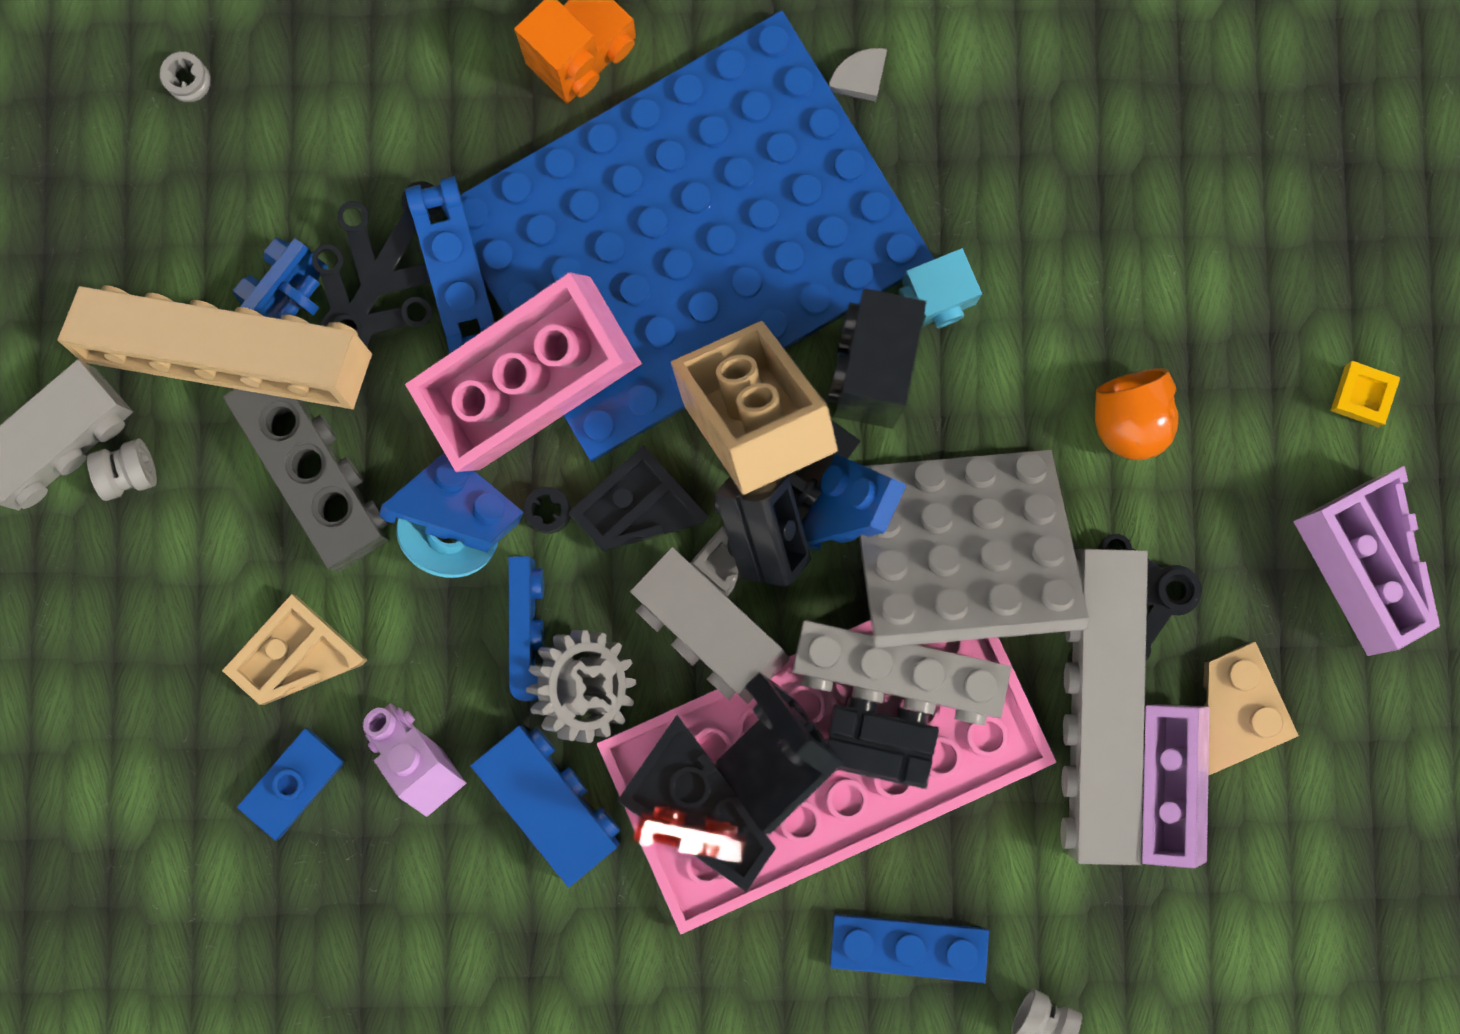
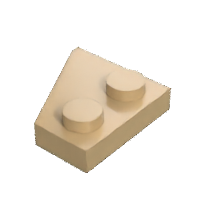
(291, 654)

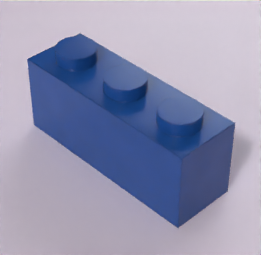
(547, 803)

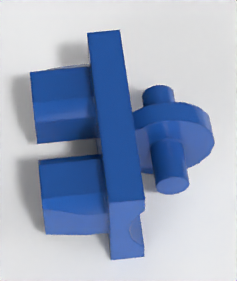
(285, 285)

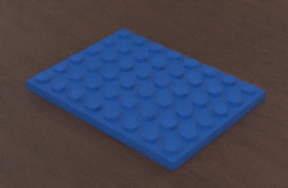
(698, 215)

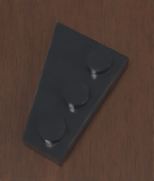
(686, 780)

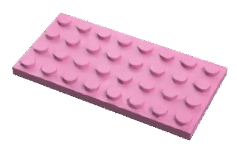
(848, 808)

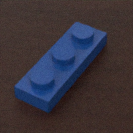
(909, 948)

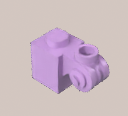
(410, 760)

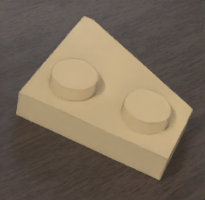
(1244, 708)

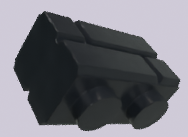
(764, 531)
(881, 744)

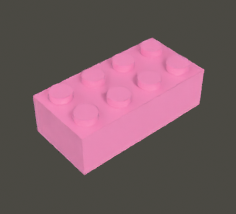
(523, 373)

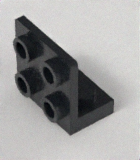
(777, 758)

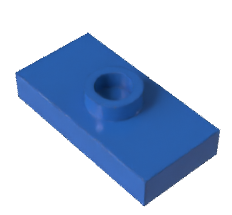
(291, 784)

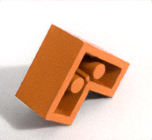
(574, 42)

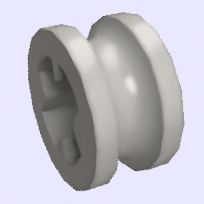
(173, 65)

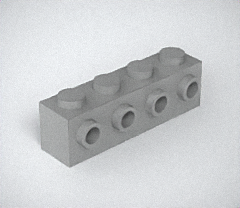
(908, 671)

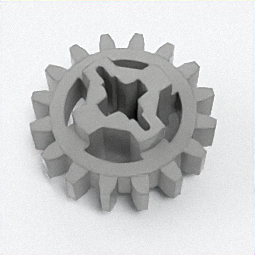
(580, 686)

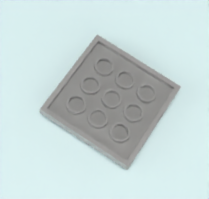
(973, 553)

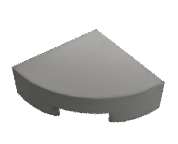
(860, 74)
(717, 564)

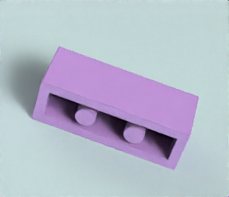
(1176, 785)

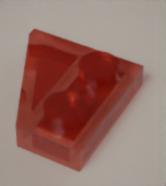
(668, 827)

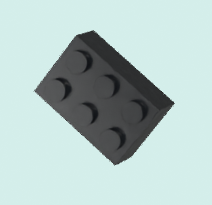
(876, 358)

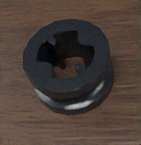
(538, 522)

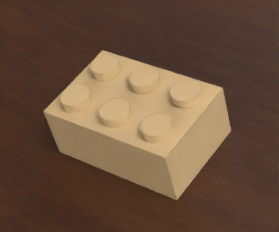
(754, 407)

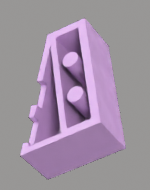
(1373, 562)

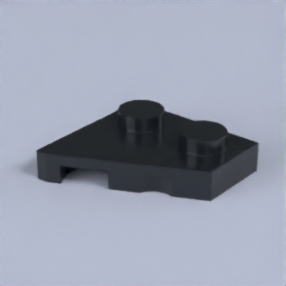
(636, 505)

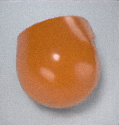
(1137, 413)

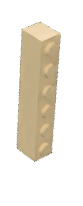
(217, 345)

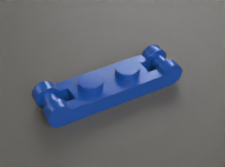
(450, 260)

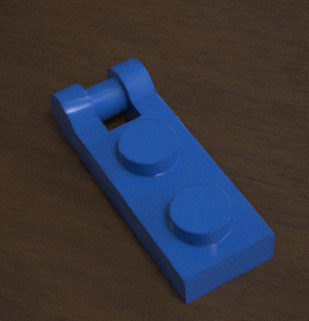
(525, 631)

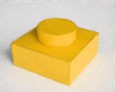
(1365, 394)

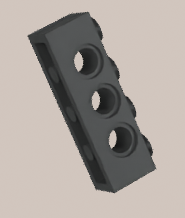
(336, 542)

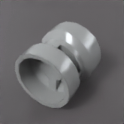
(121, 469)
(1039, 1016)

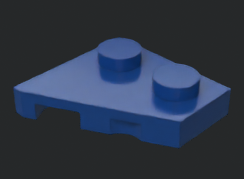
(851, 503)
(454, 506)

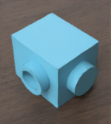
(945, 285)

